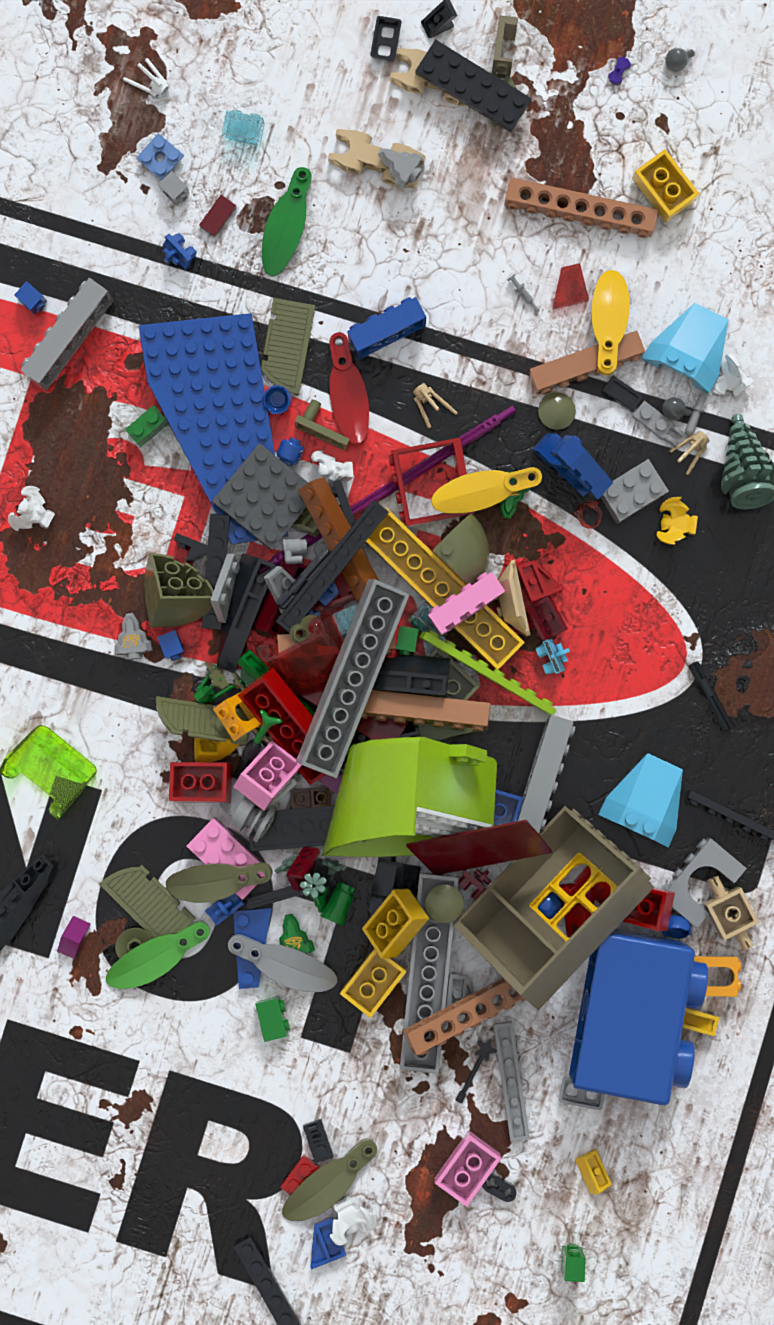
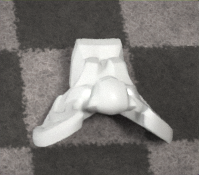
(731, 379)
(332, 470)
(31, 511)
(350, 1219)

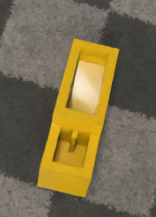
(700, 1022)

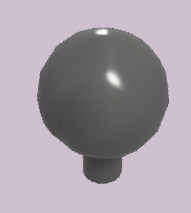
(678, 58)
(675, 409)

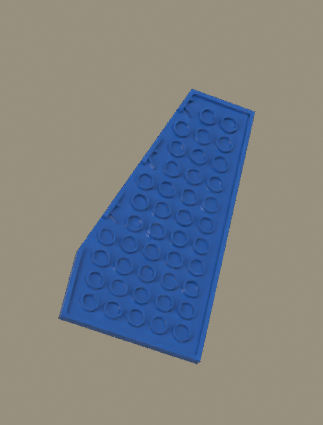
(210, 395)

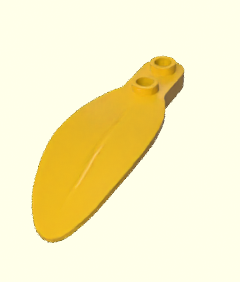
(609, 317)
(481, 490)

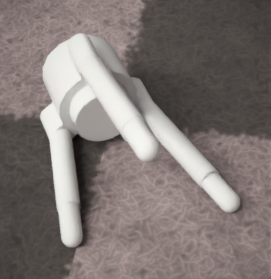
(159, 85)

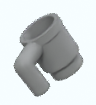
(294, 550)

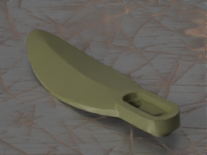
(215, 881)
(327, 1183)

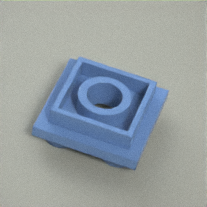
(158, 146)

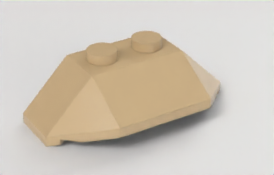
(511, 601)

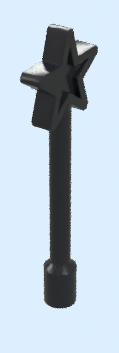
(484, 1051)

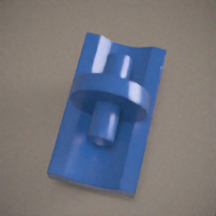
(176, 253)
(223, 908)

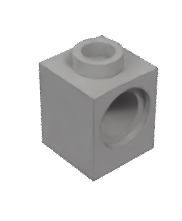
(174, 188)

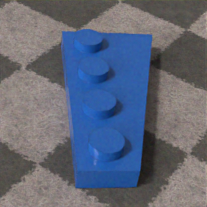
(255, 925)

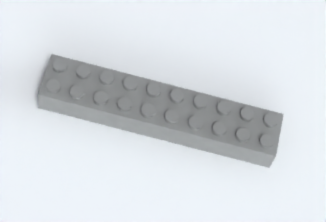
(352, 678)
(427, 976)

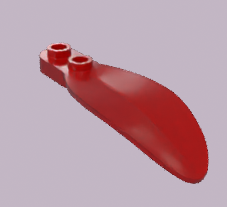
(348, 393)

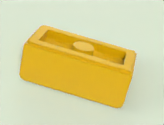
(593, 1172)

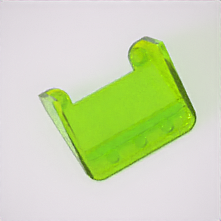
(51, 766)

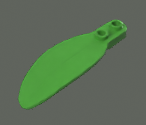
(154, 957)

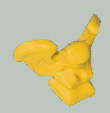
(677, 522)

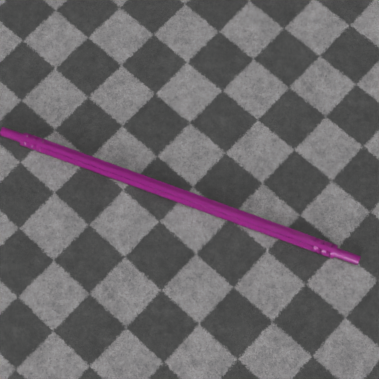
(410, 475)

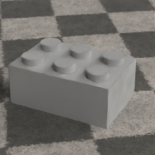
(633, 491)

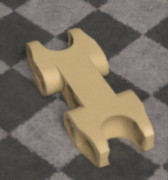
(412, 82)
(365, 155)

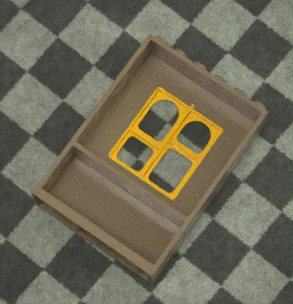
(521, 939)

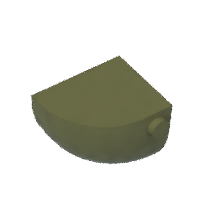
(465, 550)
(174, 592)

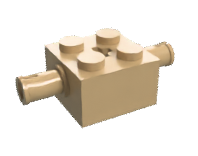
(741, 919)

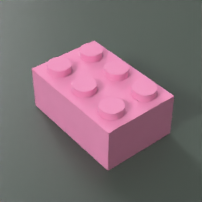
(267, 775)
(467, 1168)

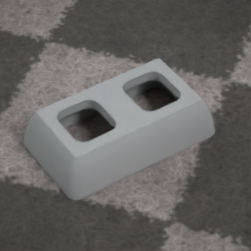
(579, 1099)

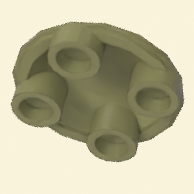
(556, 411)
(444, 903)

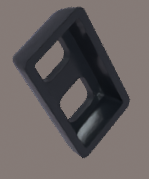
(378, 40)

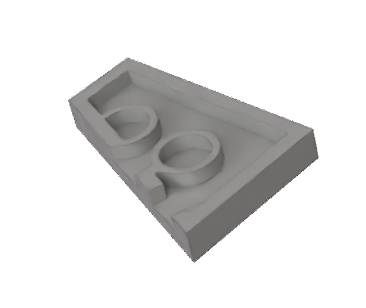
(224, 587)

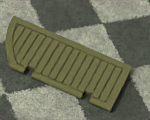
(287, 343)
(196, 719)
(147, 901)

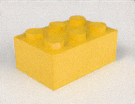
(665, 185)
(395, 923)
(372, 982)

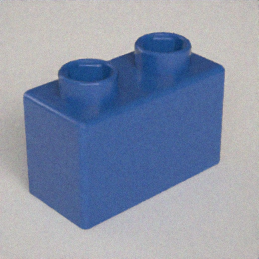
(635, 1018)

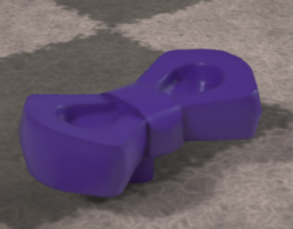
(615, 76)

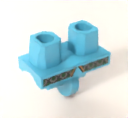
(549, 648)

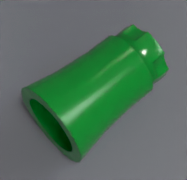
(339, 904)

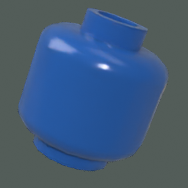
(290, 451)

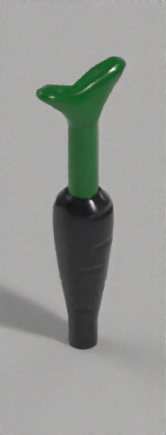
(254, 746)

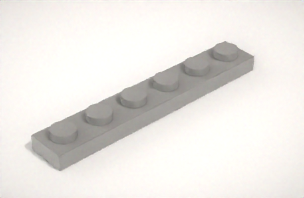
(511, 1081)

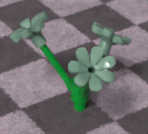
(314, 885)

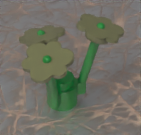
(218, 679)

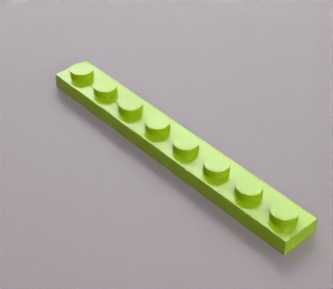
(481, 668)

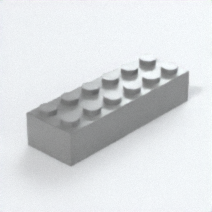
(67, 334)
(545, 770)

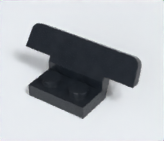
(392, 876)

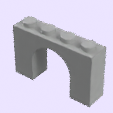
(707, 854)

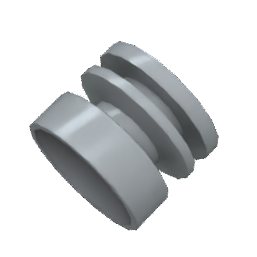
(253, 818)

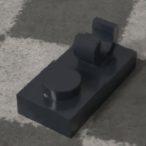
(318, 1140)

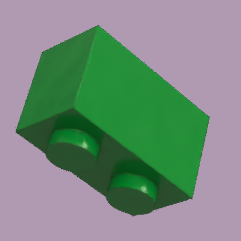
(147, 426)
(406, 641)
(272, 1018)
(573, 1263)

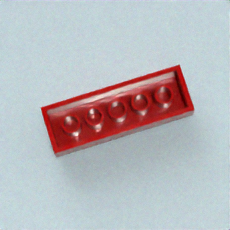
(277, 699)

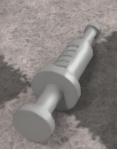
(523, 292)

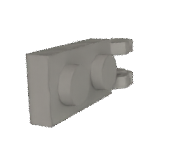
(657, 423)

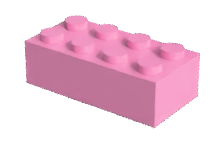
(219, 845)

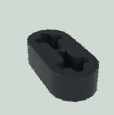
(496, 1191)

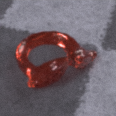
(594, 505)

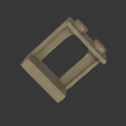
(506, 30)

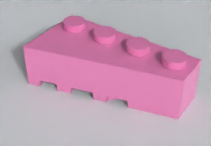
(466, 603)

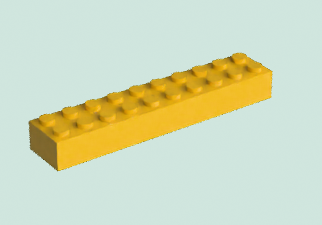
(436, 583)

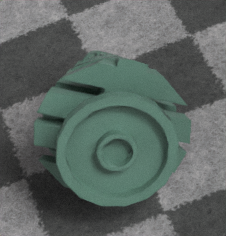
(747, 468)

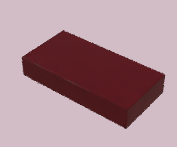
(217, 215)

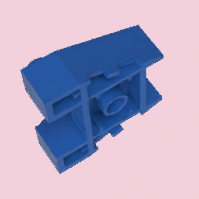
(573, 463)

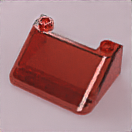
(309, 661)

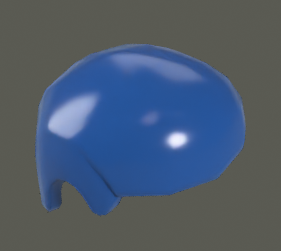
(277, 399)
(550, 905)
(678, 927)

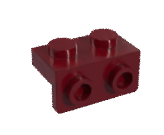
(546, 618)
(301, 866)

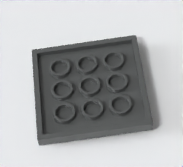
(263, 497)

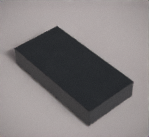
(622, 393)

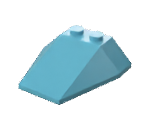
(692, 346)
(647, 800)

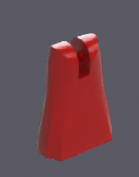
(578, 914)

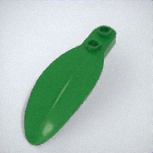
(285, 224)

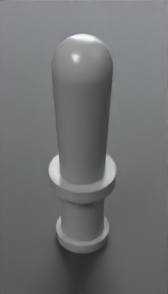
(697, 409)

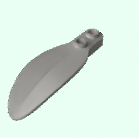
(285, 965)

